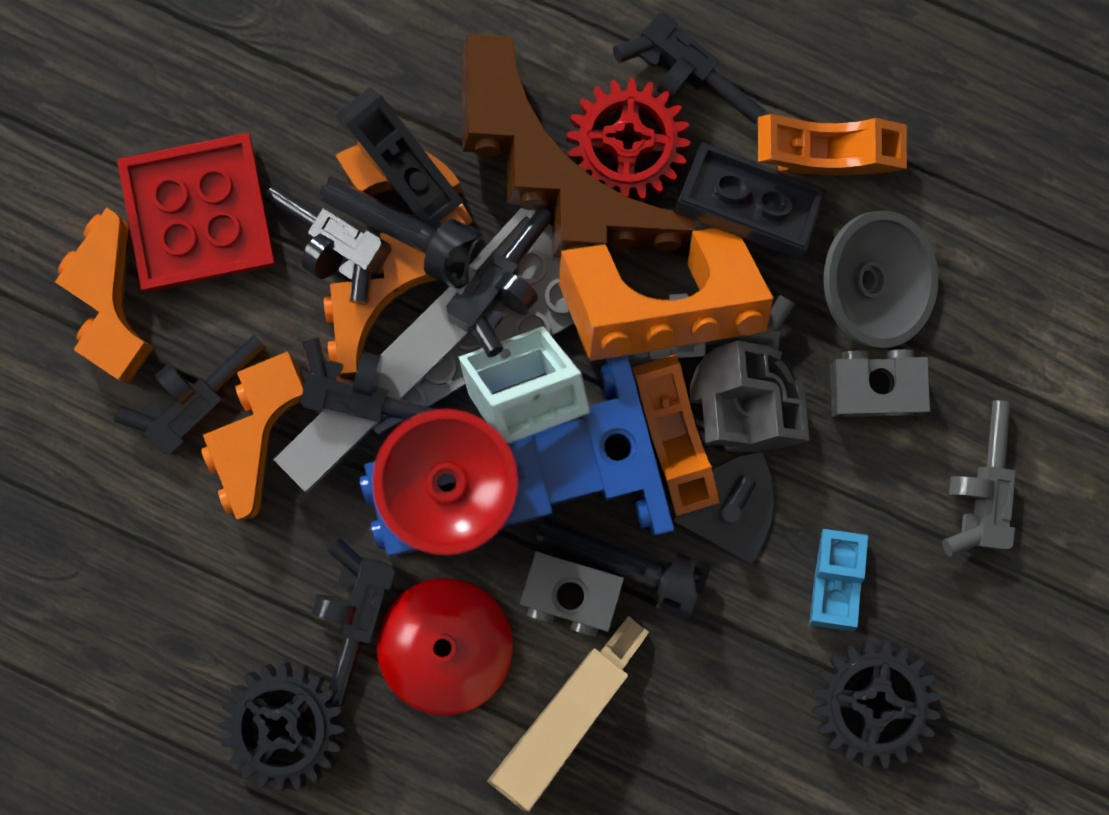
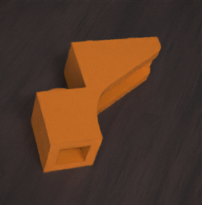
(98, 278)
(242, 447)

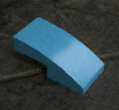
(838, 580)

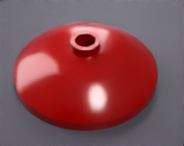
(410, 472)
(478, 639)

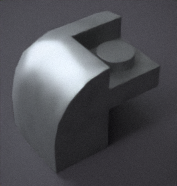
(749, 399)

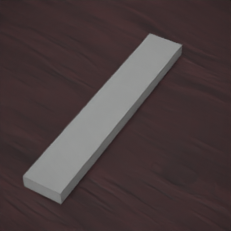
(402, 369)

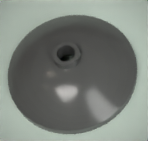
(897, 277)

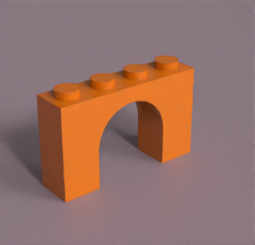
(622, 322)

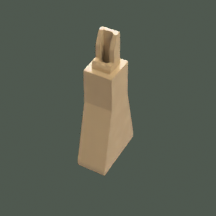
(566, 719)

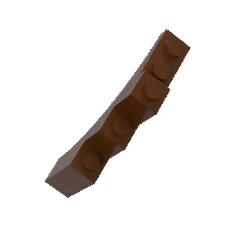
(539, 173)

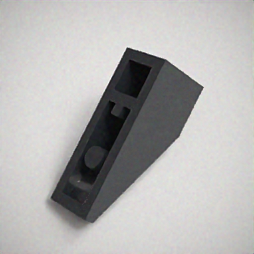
(398, 157)

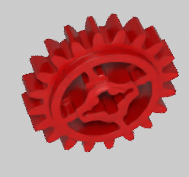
(644, 139)

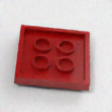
(196, 212)

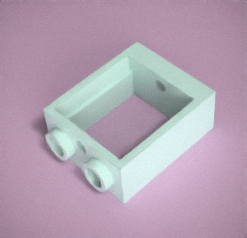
(530, 405)

